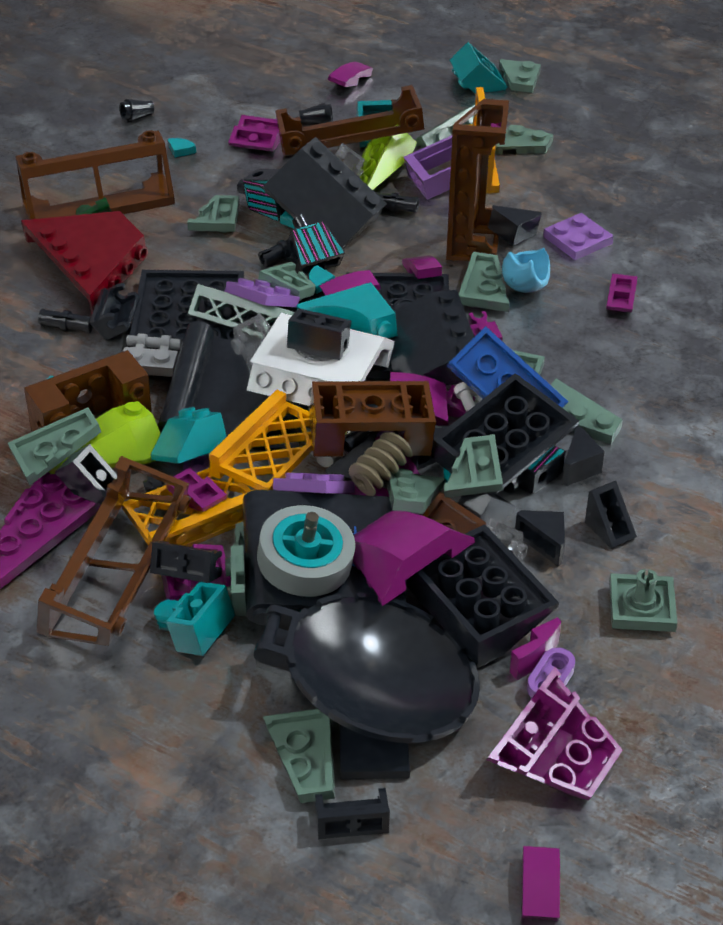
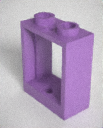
(425, 159)

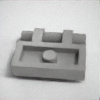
(154, 361)

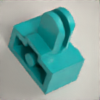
(196, 617)

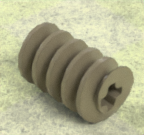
(379, 462)

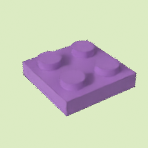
(578, 236)
(262, 293)
(313, 483)

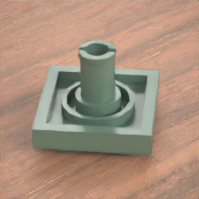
(643, 602)

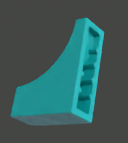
(360, 305)

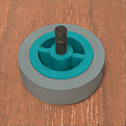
(305, 550)

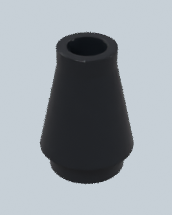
(135, 109)
(317, 114)

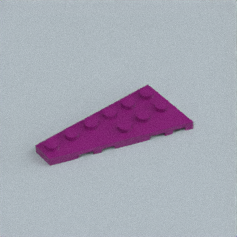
(38, 523)

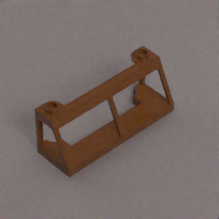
(405, 112)
(469, 179)
(155, 193)
(54, 600)

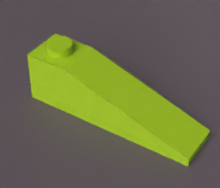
(384, 157)
(124, 432)

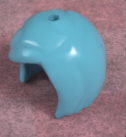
(526, 270)

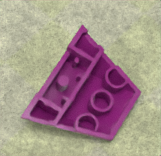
(400, 547)
(558, 742)

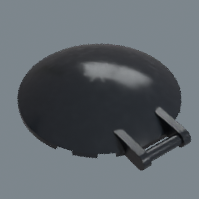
(375, 666)

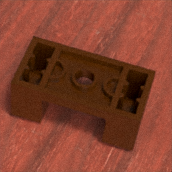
(108, 385)
(343, 408)

